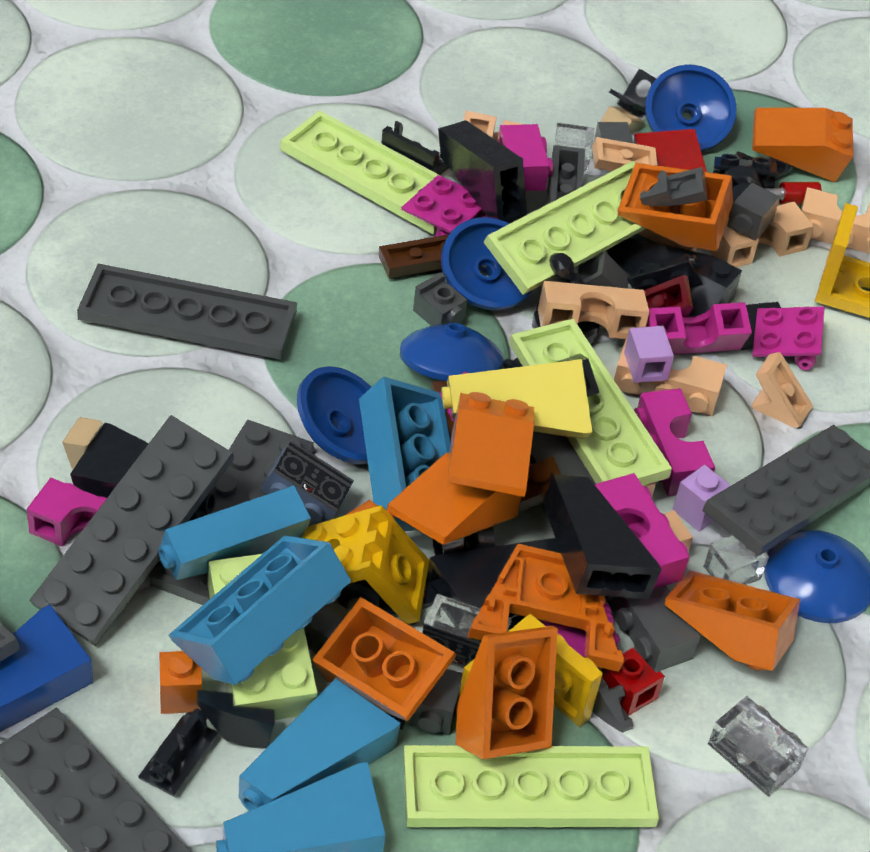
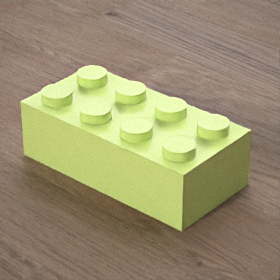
(280, 680)

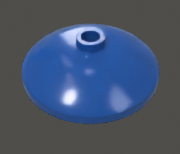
(696, 92)
(467, 255)
(449, 351)
(332, 412)
(823, 573)

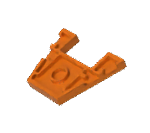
(540, 585)

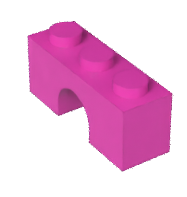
(719, 329)
(667, 419)
(61, 511)
(650, 526)

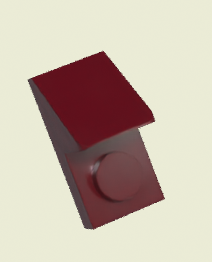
(671, 294)

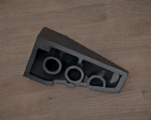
(717, 276)

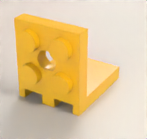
(845, 275)
(382, 554)
(575, 678)

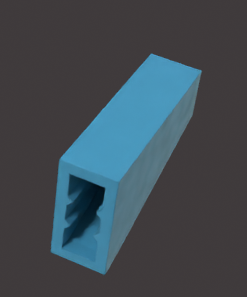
(233, 532)
(323, 740)
(321, 817)

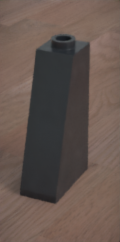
(485, 169)
(108, 461)
(596, 542)
(473, 573)

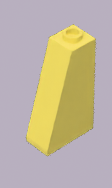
(551, 388)

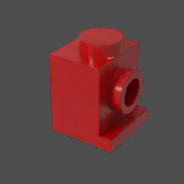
(638, 680)

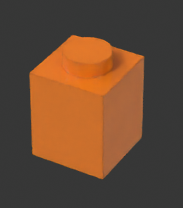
(178, 682)

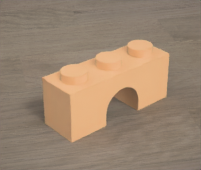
(825, 214)
(786, 235)
(609, 306)
(698, 382)

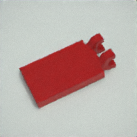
(674, 148)

